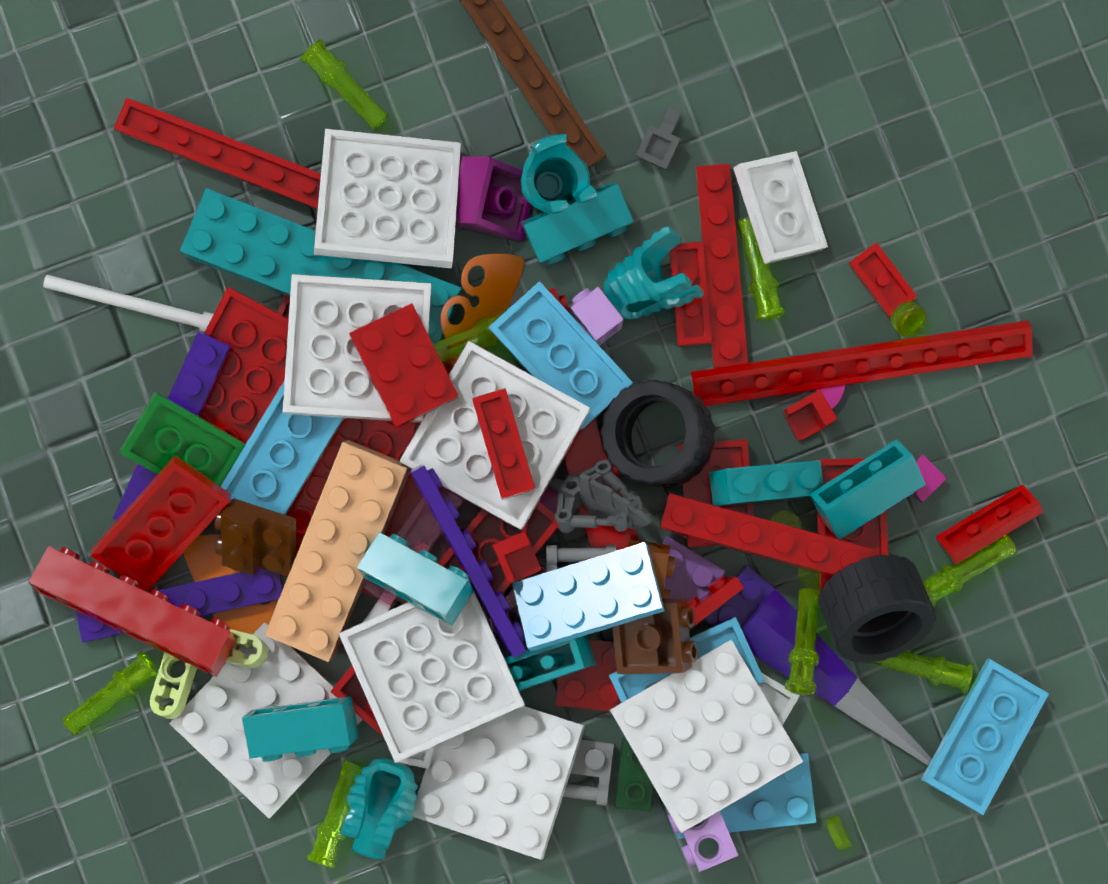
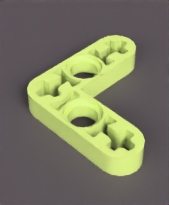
(180, 696)

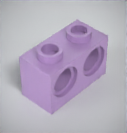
(596, 315)
(714, 828)

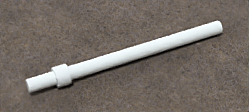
(128, 302)

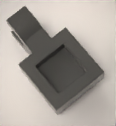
(659, 143)

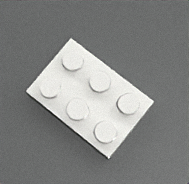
(780, 207)

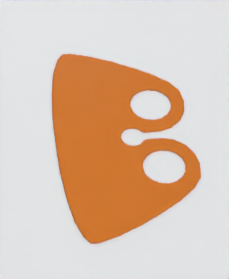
(494, 294)
(206, 564)

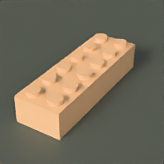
(325, 575)

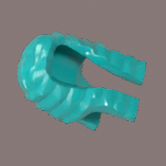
(554, 175)
(638, 284)
(379, 806)

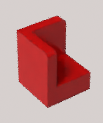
(809, 415)
(517, 557)

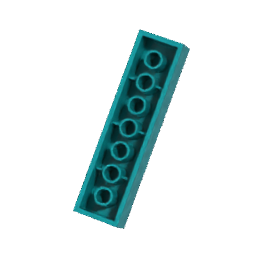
(271, 249)

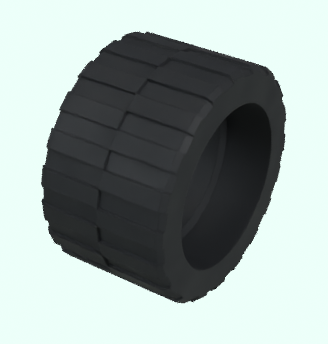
(618, 427)
(876, 608)

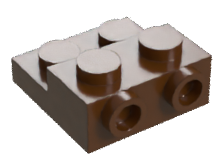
(256, 538)
(657, 641)

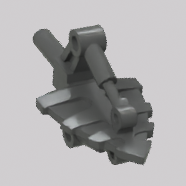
(601, 501)

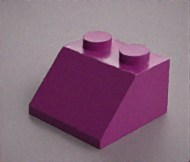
(491, 198)

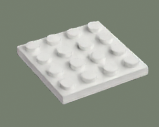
(387, 198)
(321, 362)
(454, 442)
(430, 676)
(216, 727)
(706, 736)
(502, 779)

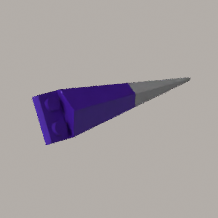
(770, 633)

